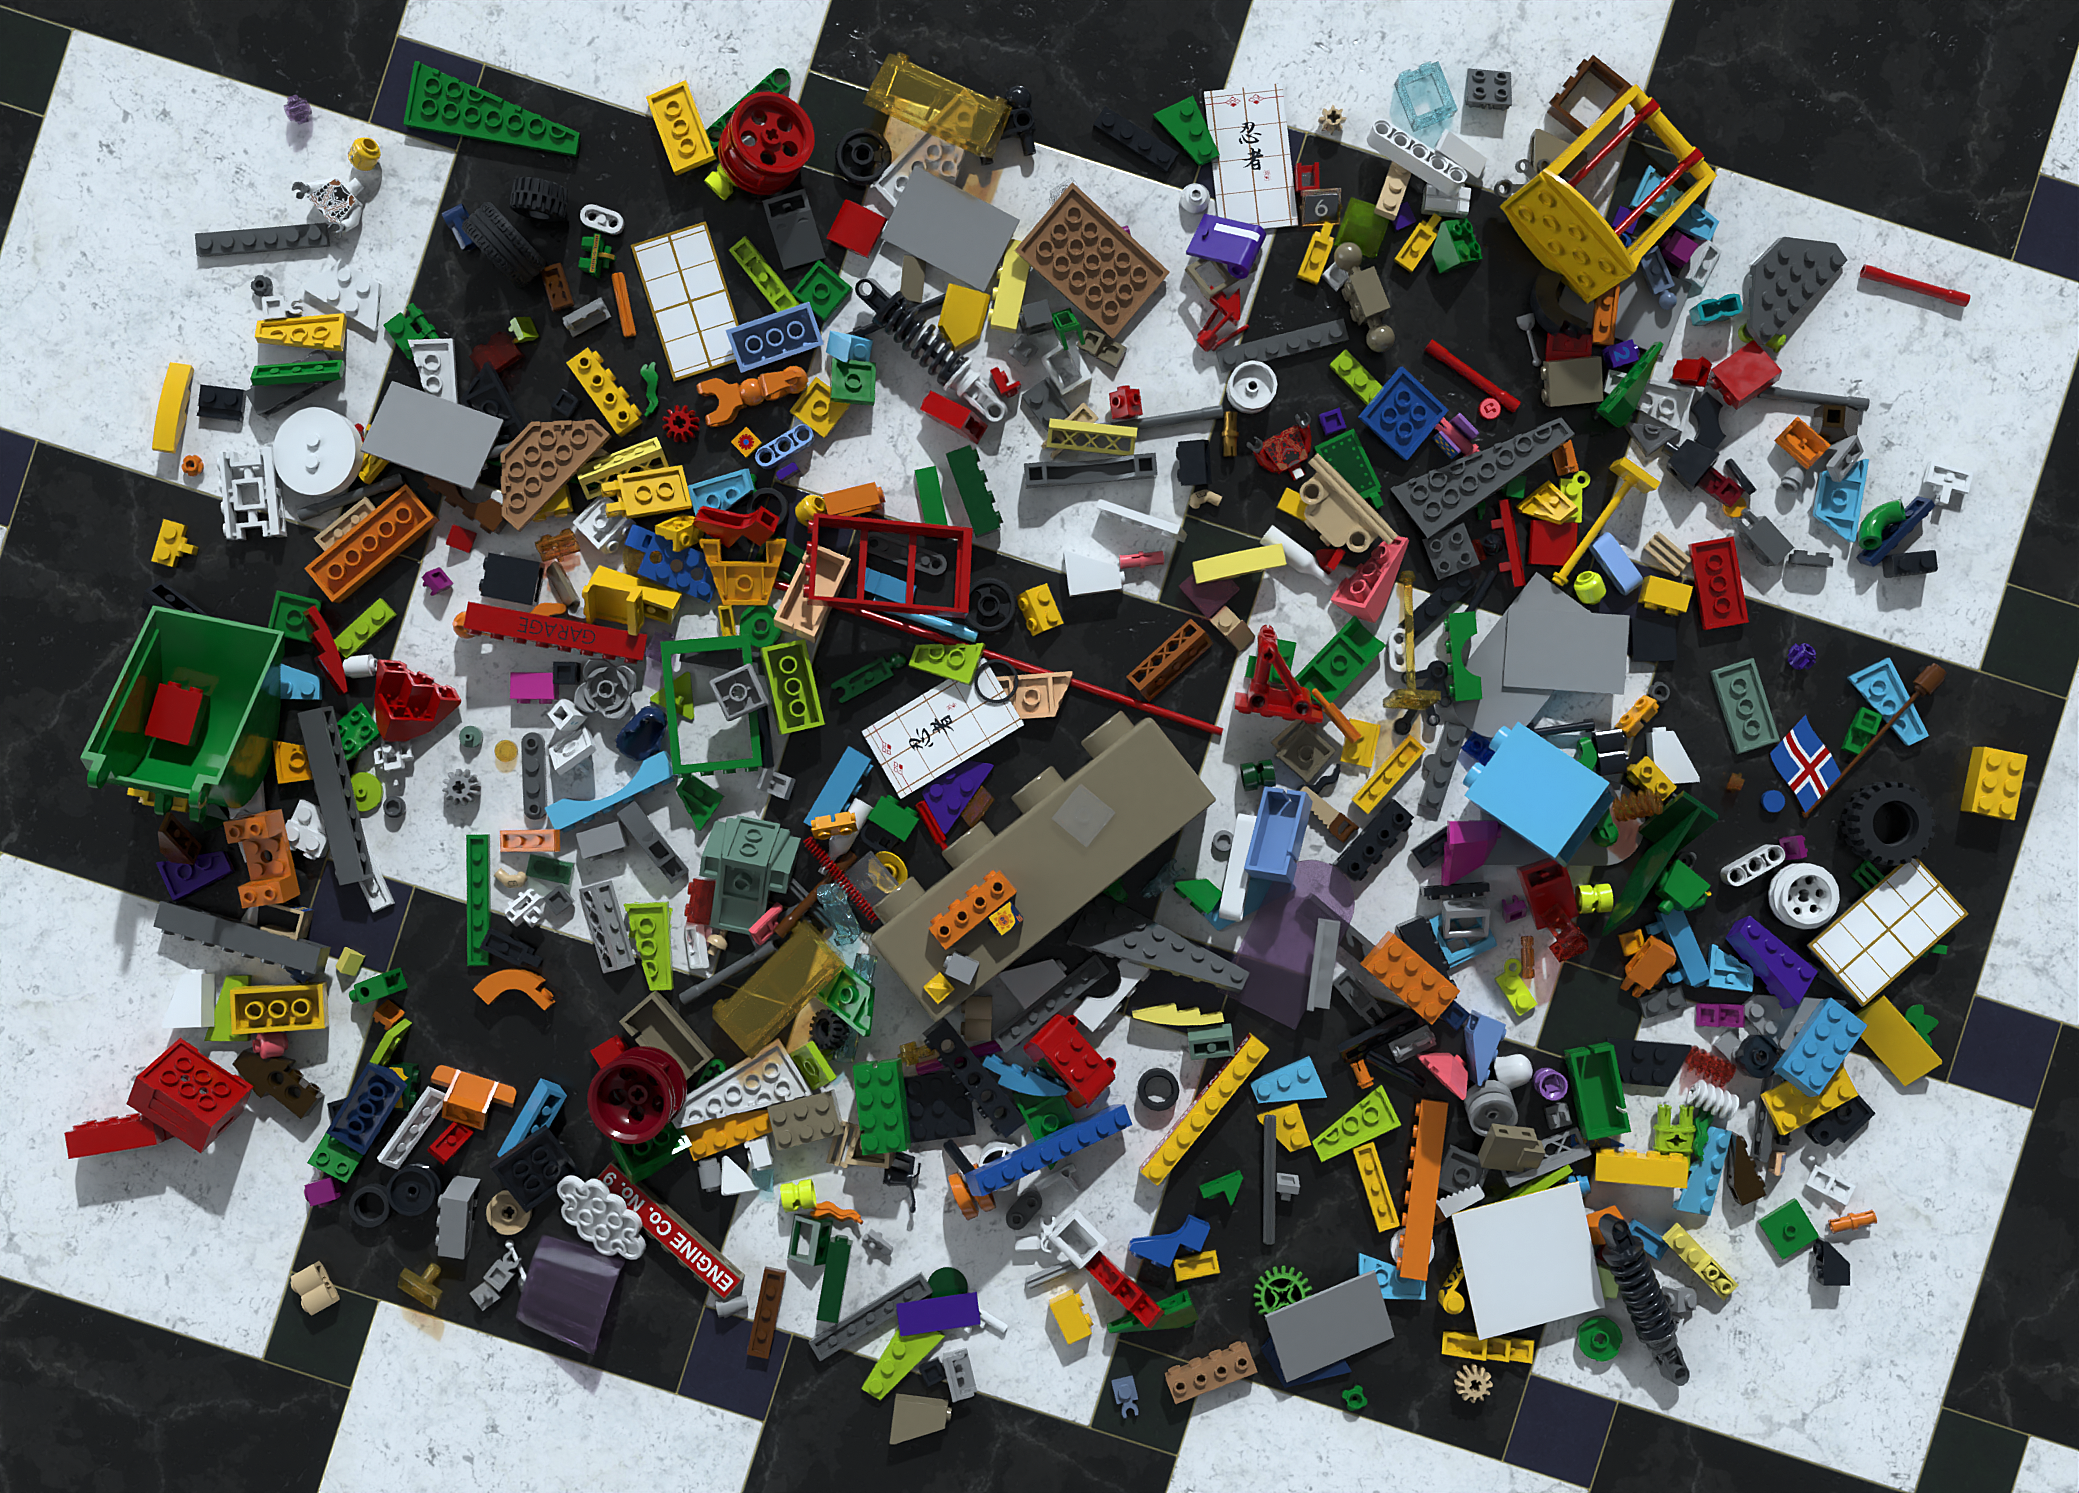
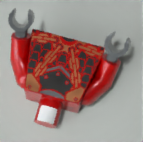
(1285, 449)

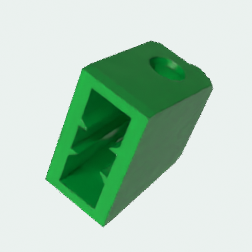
(378, 987)

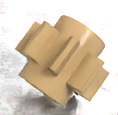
(1337, 117)

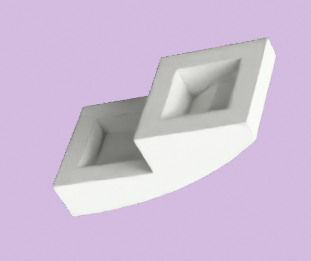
(1830, 1185)

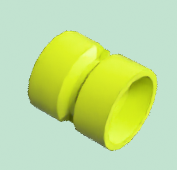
(720, 183)
(1594, 898)
(798, 1195)

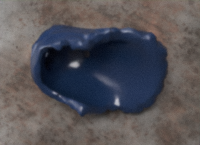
(640, 739)

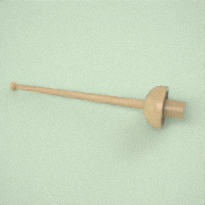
(717, 942)

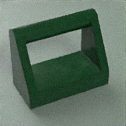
(790, 548)
(819, 1240)

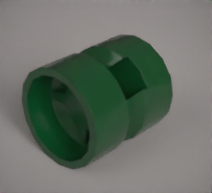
(1257, 775)

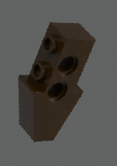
(263, 1076)

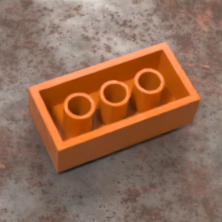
(1410, 977)

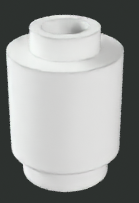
(360, 666)

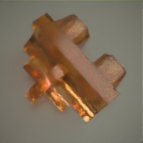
(557, 546)

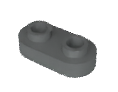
(1819, 560)
(1023, 1210)

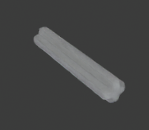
(1052, 1273)

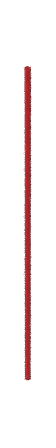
(1027, 667)

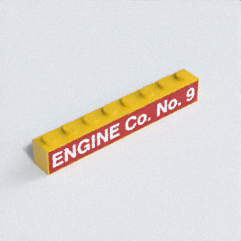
(1203, 1109)

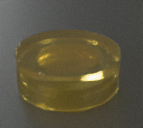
(506, 750)

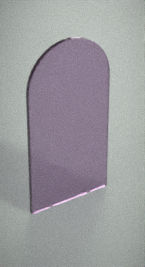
(1283, 938)

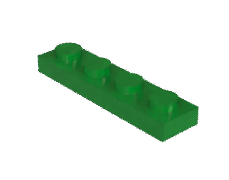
(297, 372)

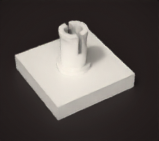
(573, 751)

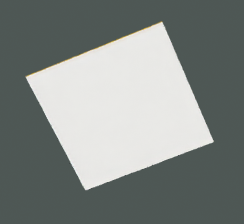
(1528, 1260)

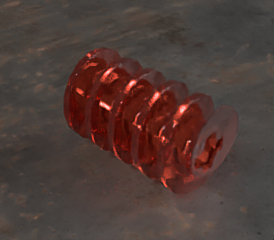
(1710, 1066)

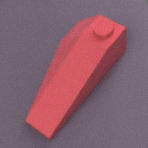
(1370, 586)
(1447, 1070)

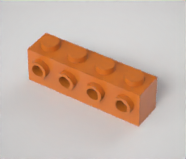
(972, 909)

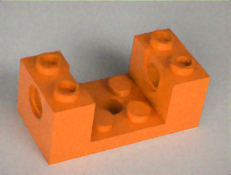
(270, 880)

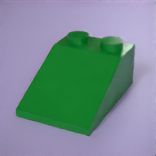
(648, 1157)

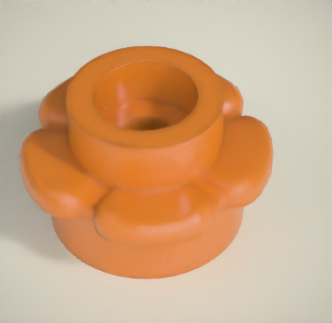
(198, 465)

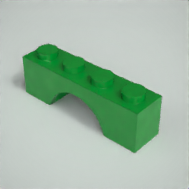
(1464, 684)

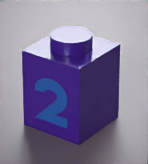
(1620, 355)

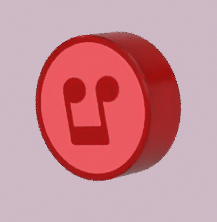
(1489, 409)

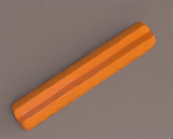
(623, 304)

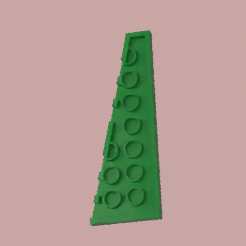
(458, 109)

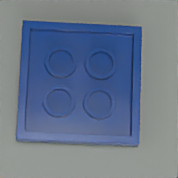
(1403, 413)

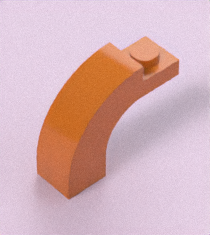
(514, 978)

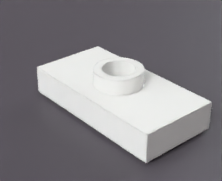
(696, 946)

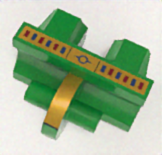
(596, 247)

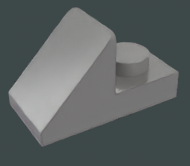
(1843, 456)

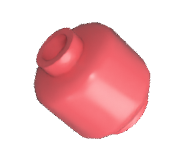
(270, 1044)

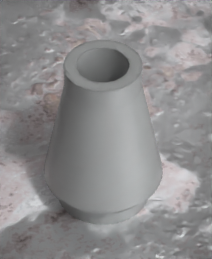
(1793, 478)
(731, 1305)

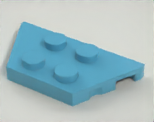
(1840, 502)

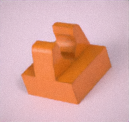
(388, 1014)

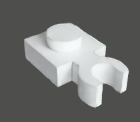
(278, 307)

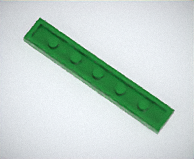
(478, 897)

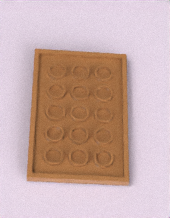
(1091, 261)

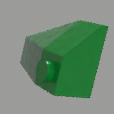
(1177, 1310)

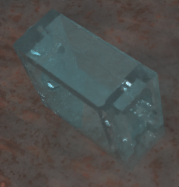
(1446, 111)

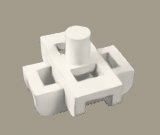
(392, 750)
(526, 913)

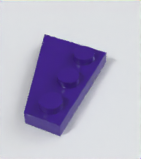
(187, 879)

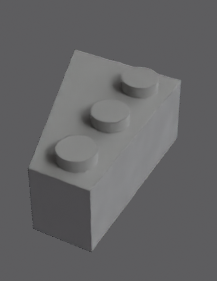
(455, 1217)

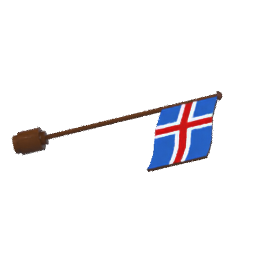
(1810, 766)

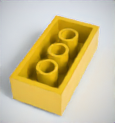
(279, 1007)

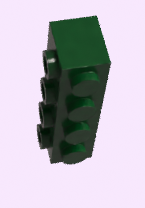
(973, 491)

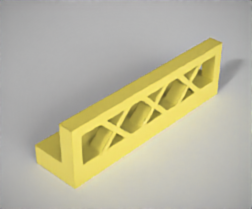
(1092, 429)
(620, 463)

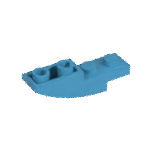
(1033, 1082)

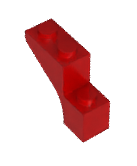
(730, 526)

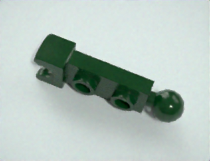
(869, 676)

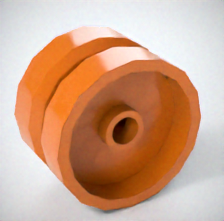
(964, 1198)

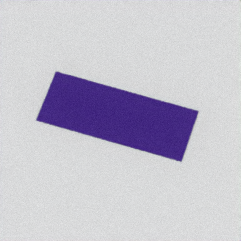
(938, 1314)

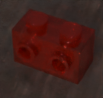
(701, 900)

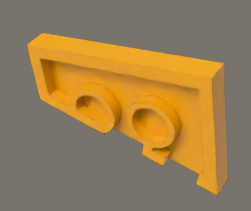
(291, 762)

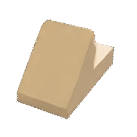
(1232, 628)

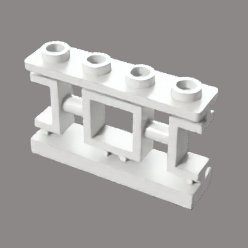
(269, 491)

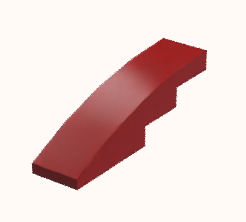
(329, 658)
(1124, 1289)

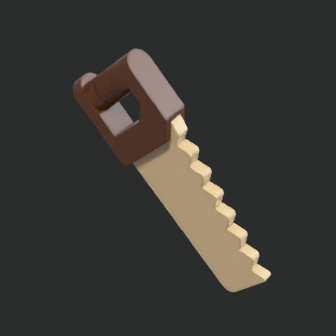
(1330, 816)

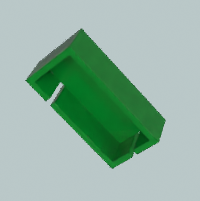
(1597, 1091)
(882, 1106)

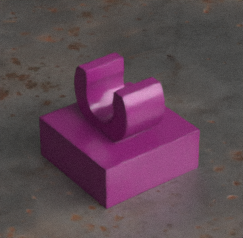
(437, 581)
(1793, 847)
(1513, 911)

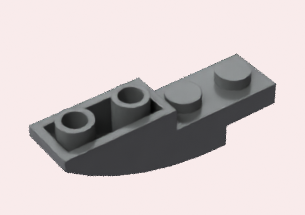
(652, 842)

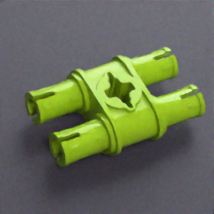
(1665, 1131)

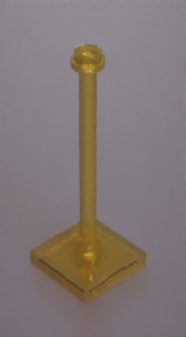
(1411, 697)

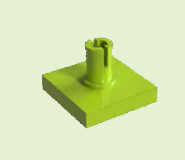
(813, 1064)

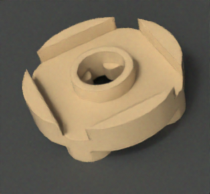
(500, 1220)

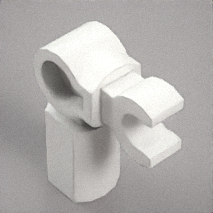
(1031, 1243)

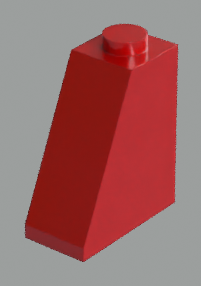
(954, 416)

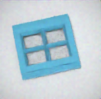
(1461, 949)

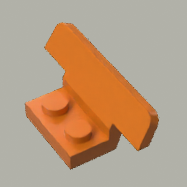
(470, 1096)

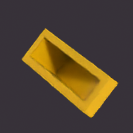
(727, 619)

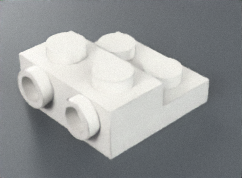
(600, 530)
(307, 831)

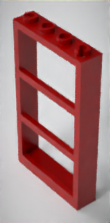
(913, 529)

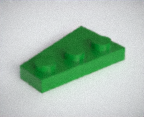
(1188, 127)

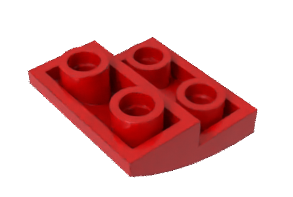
(856, 228)
(1551, 542)

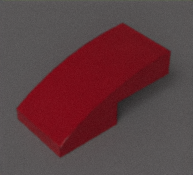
(1721, 488)

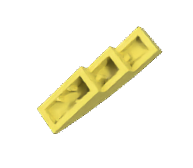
(1239, 563)
(1169, 1015)

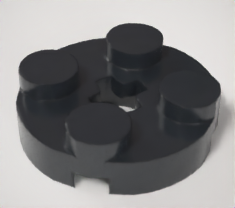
(1747, 1056)

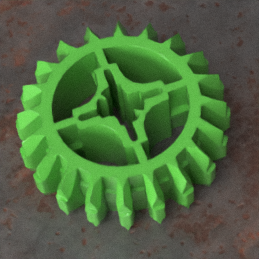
(1275, 1289)

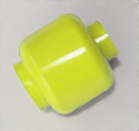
(1589, 587)

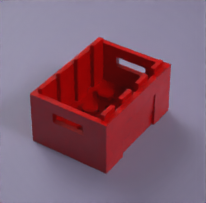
(179, 1104)

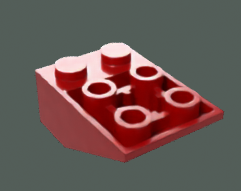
(1545, 885)

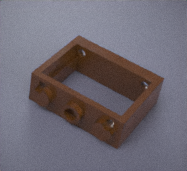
(1600, 71)

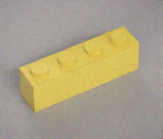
(1010, 292)

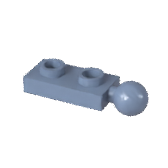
(1658, 277)

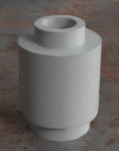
(710, 1174)

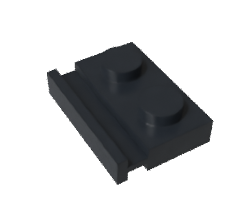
(221, 403)

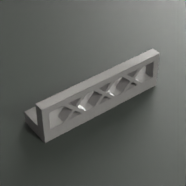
(610, 926)
(1323, 964)
(1553, 1161)

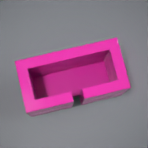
(533, 686)

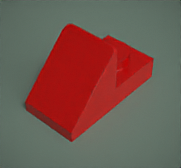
(1225, 306)
(450, 1142)

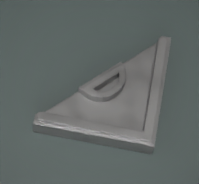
(1650, 437)

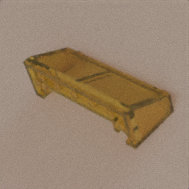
(938, 105)
(779, 989)

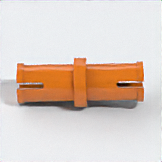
(1852, 1221)

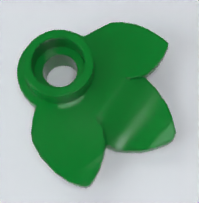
(1921, 1022)

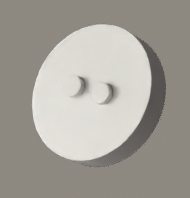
(318, 452)

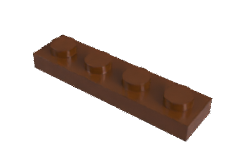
(766, 1312)

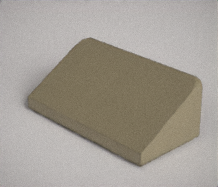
(913, 279)
(562, 584)

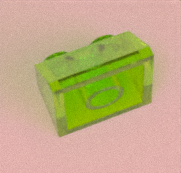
(1362, 227)

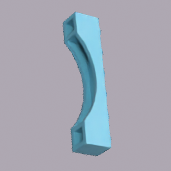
(651, 773)

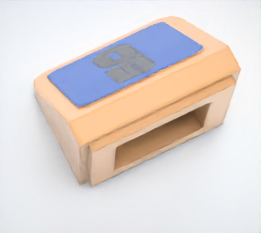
(1777, 1162)

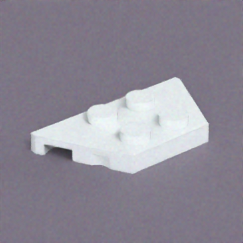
(349, 293)

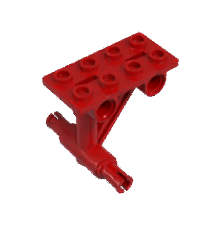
(1268, 701)

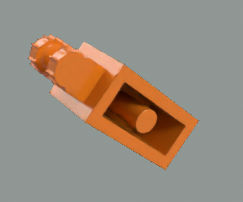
(1648, 965)

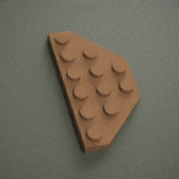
(543, 462)

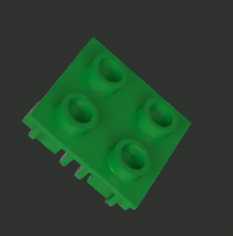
(357, 731)
(335, 1158)

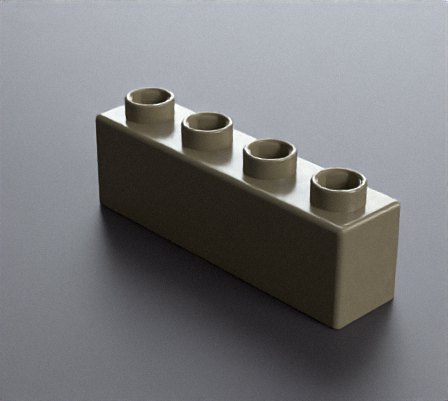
(1054, 874)

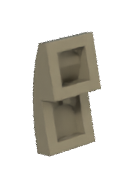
(1101, 347)

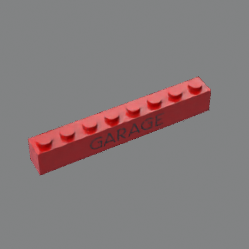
(554, 632)

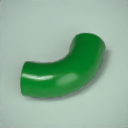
(1876, 520)

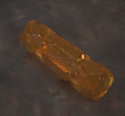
(1527, 957)

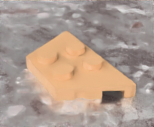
(1037, 693)

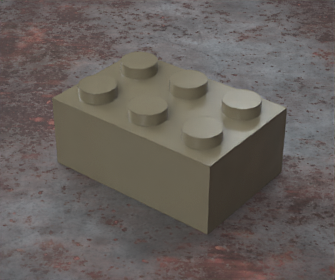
(805, 1119)

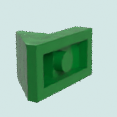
(1228, 1183)

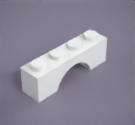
(1095, 1010)

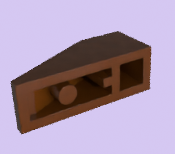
(177, 842)

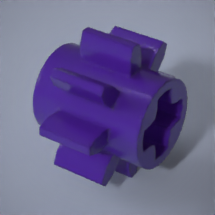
(1801, 656)

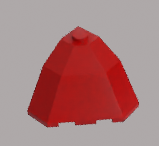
(409, 701)

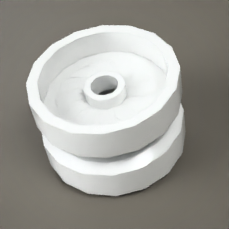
(1242, 396)

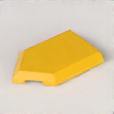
(962, 315)

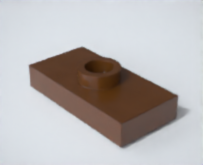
(557, 287)

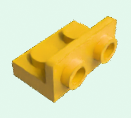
(680, 531)

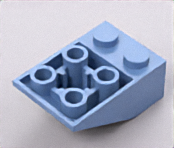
(1481, 1040)

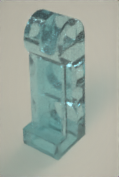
(839, 914)

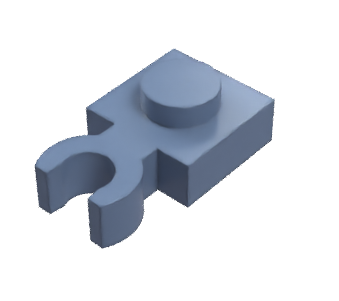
(1125, 1393)

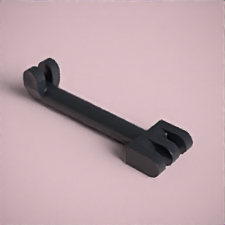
(1587, 725)

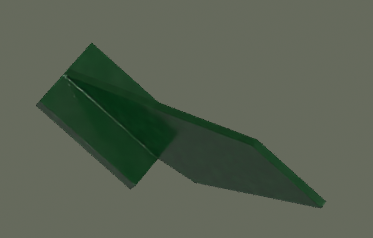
(1671, 831)

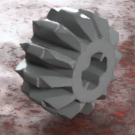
(464, 795)

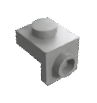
(775, 783)
(1681, 1298)

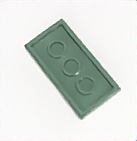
(1745, 706)

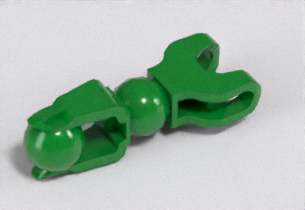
(1605, 832)

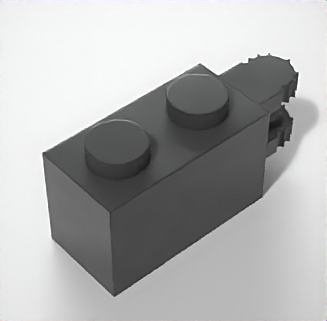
(1762, 538)

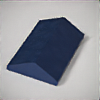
(367, 1107)

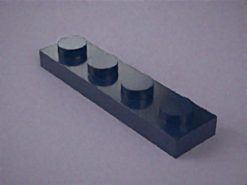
(1895, 532)

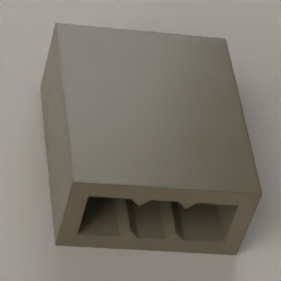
(1572, 381)

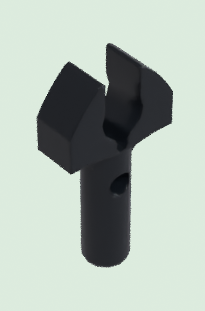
(1740, 476)

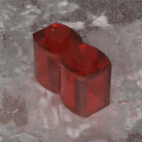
(500, 351)

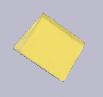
(349, 962)

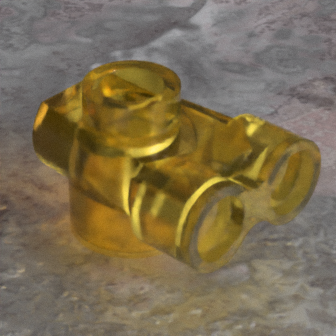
(910, 1053)

